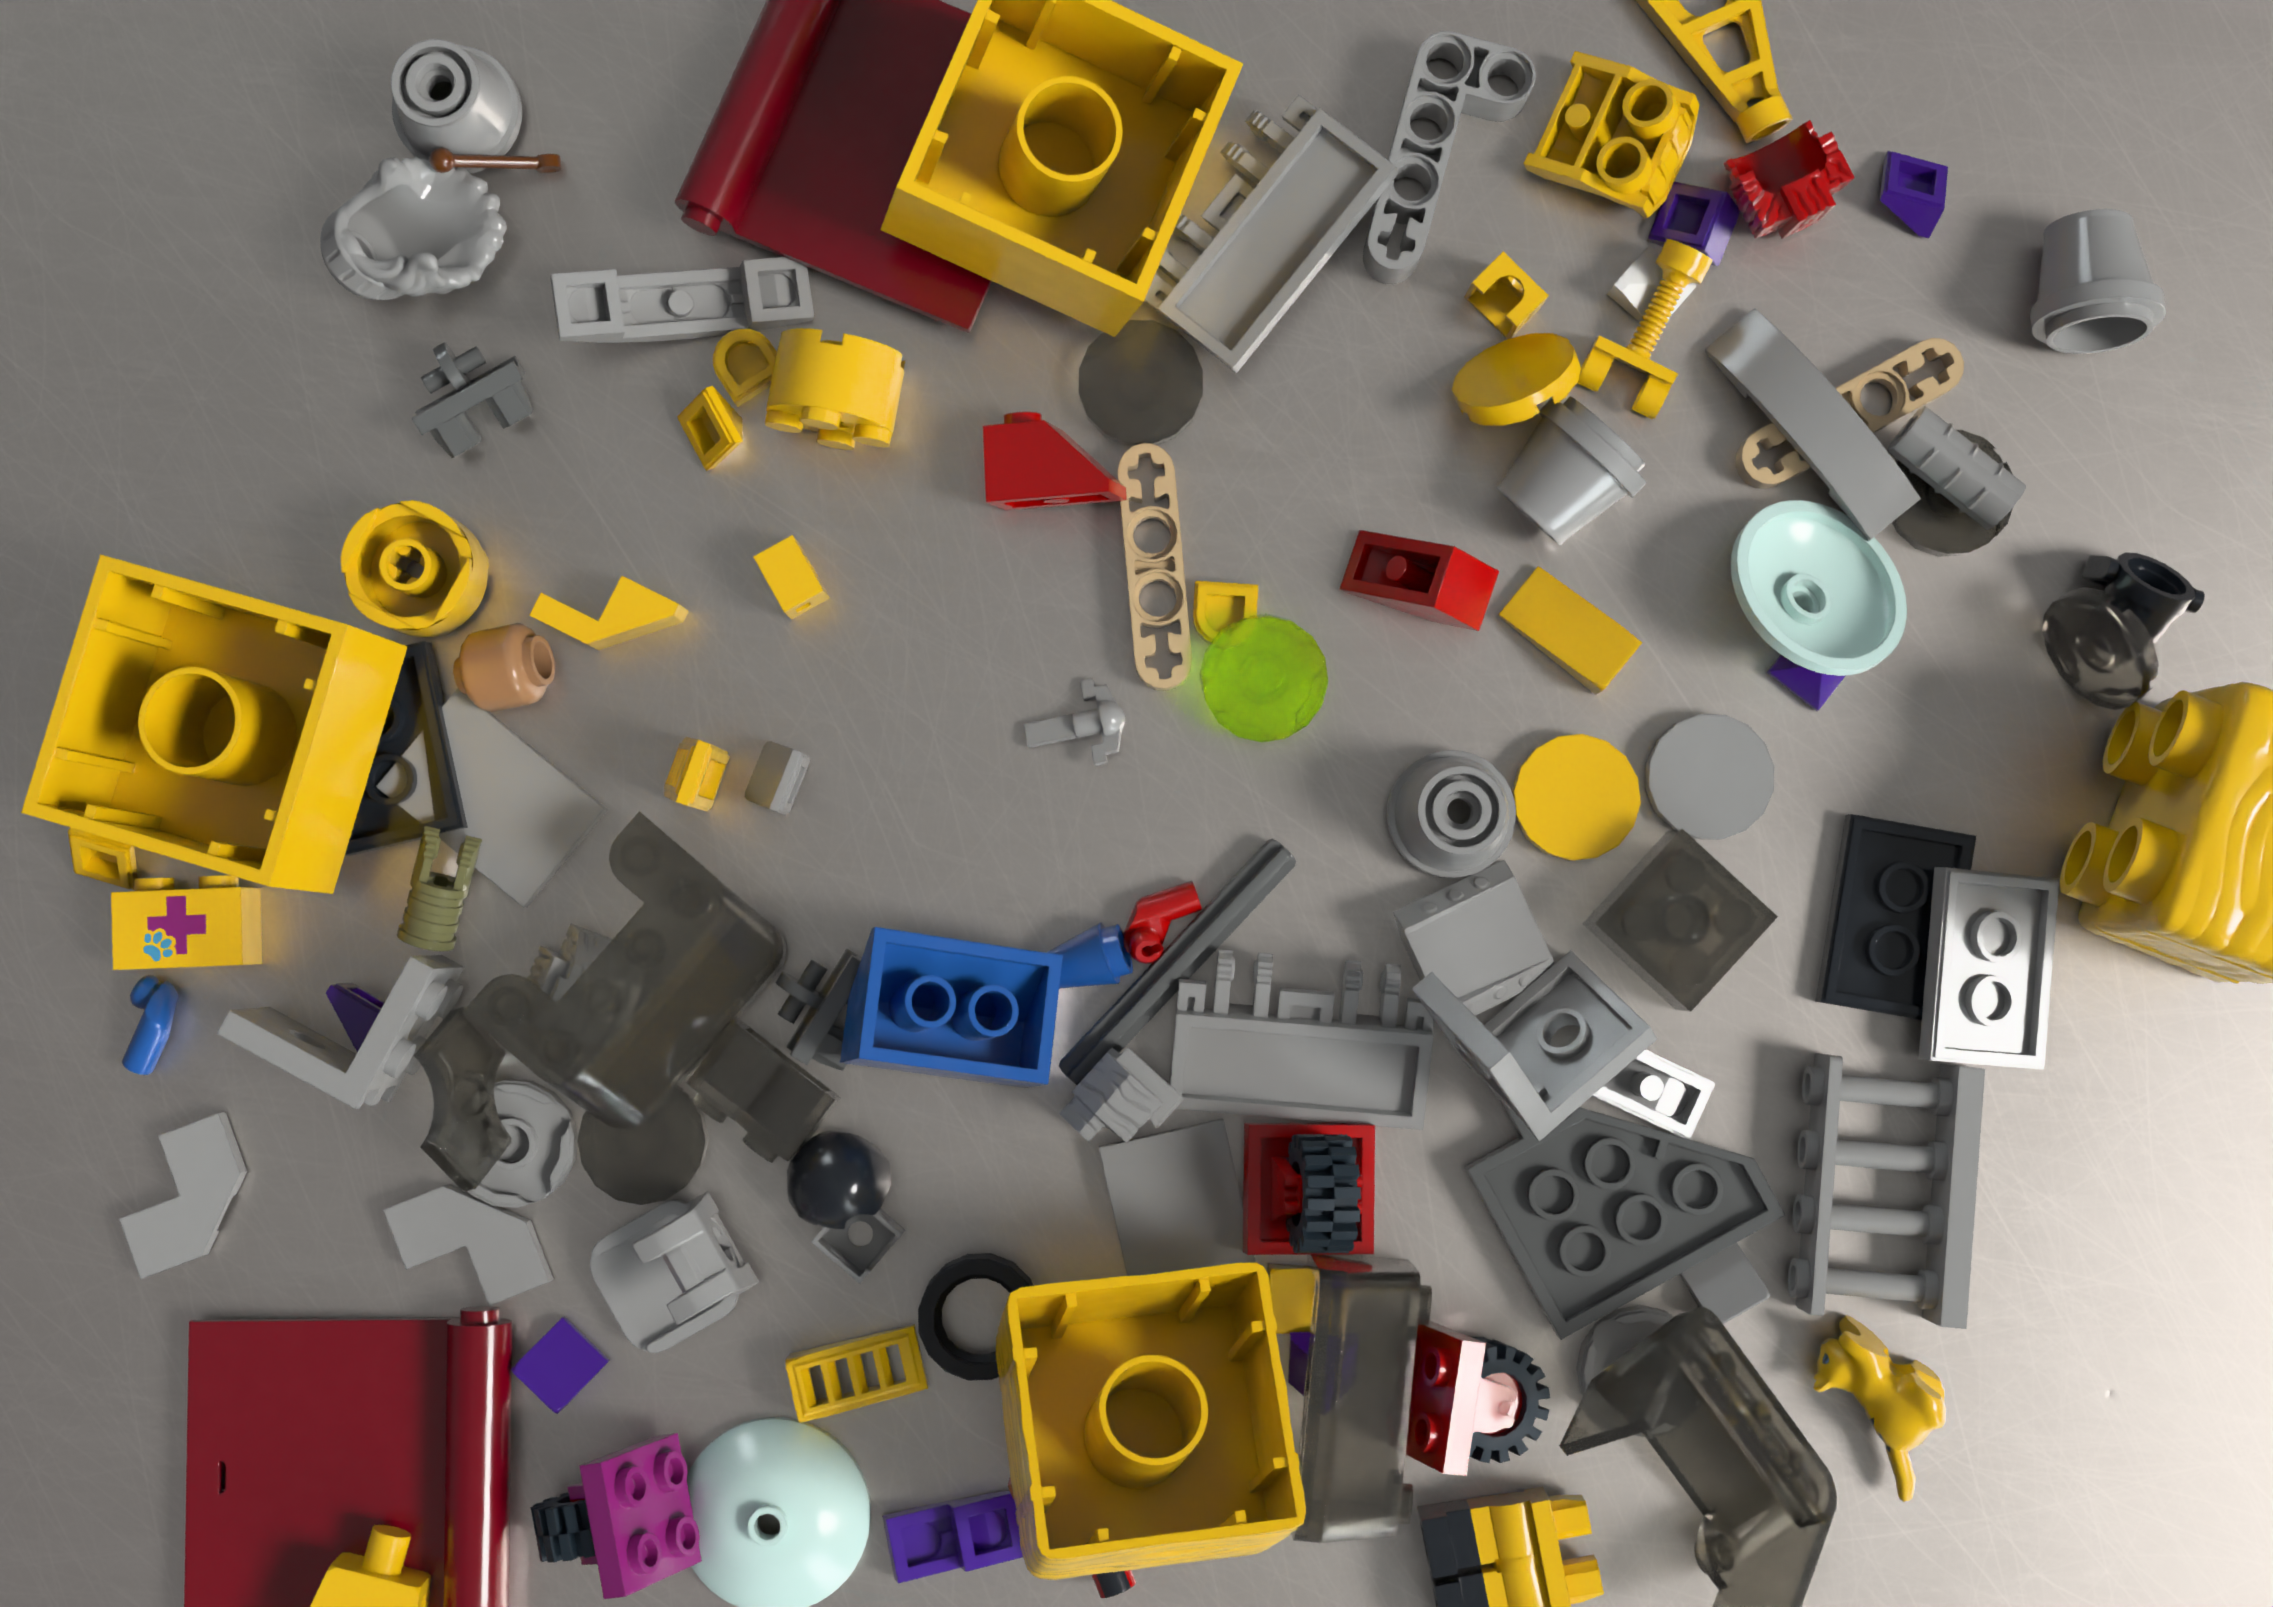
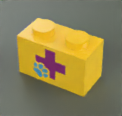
(186, 926)

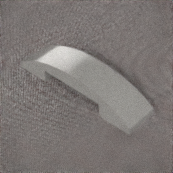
(680, 303)
(1815, 422)

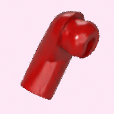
(1152, 918)

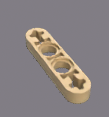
(1906, 362)
(1161, 567)

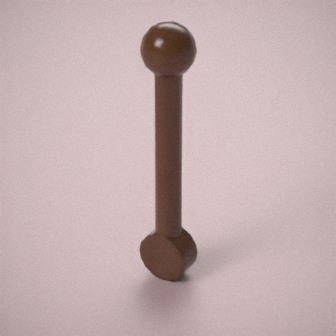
(443, 161)

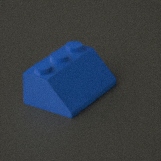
(953, 1009)

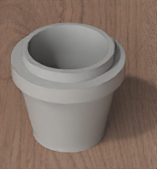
(475, 118)
(2094, 285)
(1571, 470)
(1420, 818)

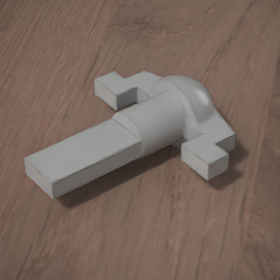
(1106, 719)

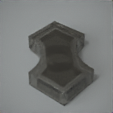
(465, 1124)

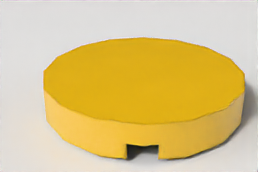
(1515, 376)
(1576, 797)

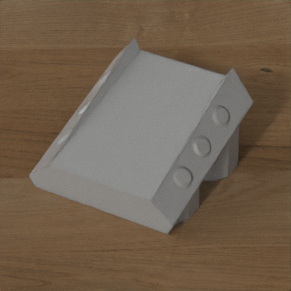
(1476, 938)

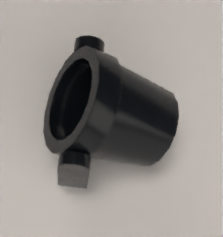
(2145, 588)

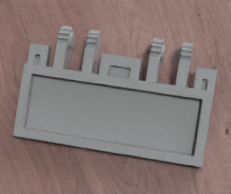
(1269, 234)
(1302, 1058)

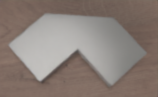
(207, 1176)
(497, 1240)

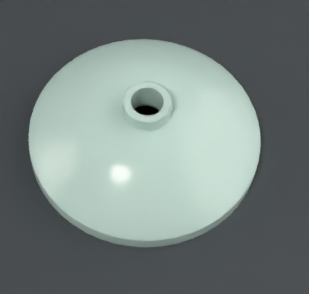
(1818, 588)
(802, 1481)

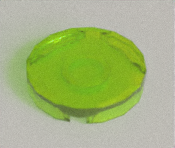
(1263, 678)

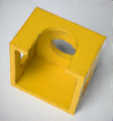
(1503, 299)
(791, 577)

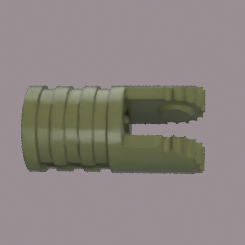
(435, 897)

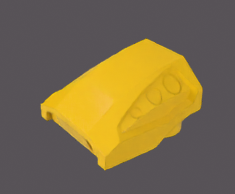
(1616, 134)

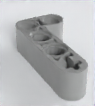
(1427, 159)

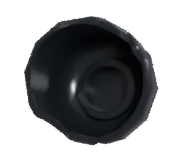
(837, 1179)

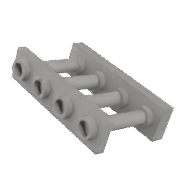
(1942, 1225)

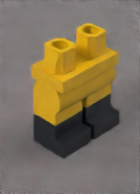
(1508, 1551)

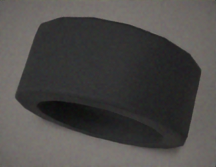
(930, 1326)

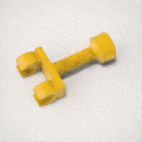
(1680, 267)

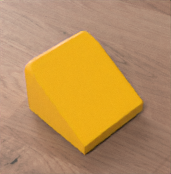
(1291, 1296)

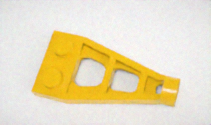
(1740, 85)

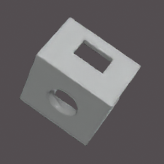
(855, 1259)

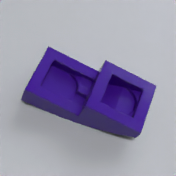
(952, 1536)

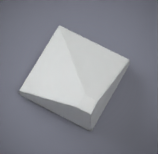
(1639, 283)

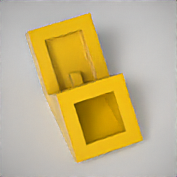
(628, 615)

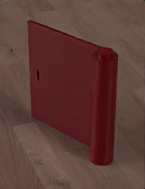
(819, 141)
(342, 1432)

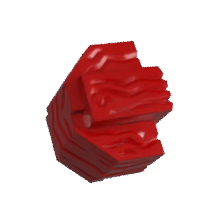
(1789, 181)

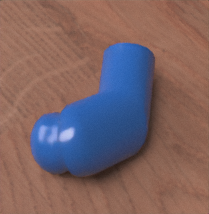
(154, 1027)

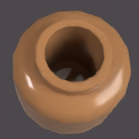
(504, 667)

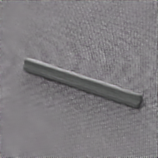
(1180, 959)

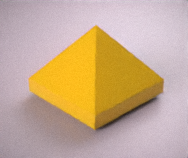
(711, 427)
(103, 858)

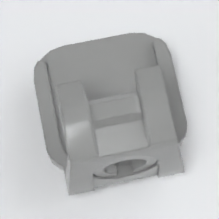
(670, 1273)

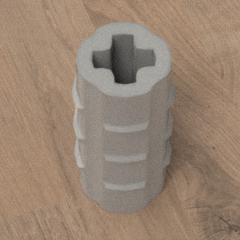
(1956, 468)

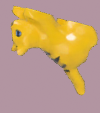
(1898, 1399)

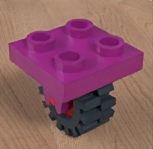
(625, 1517)

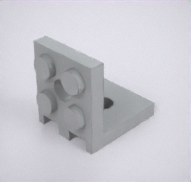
(419, 996)
(1515, 1050)

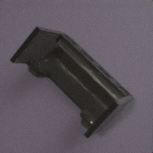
(1359, 1396)
(1730, 1450)

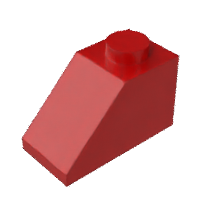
(1041, 466)
(1420, 579)

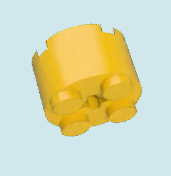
(835, 388)
(377, 562)

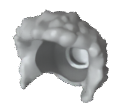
(413, 232)

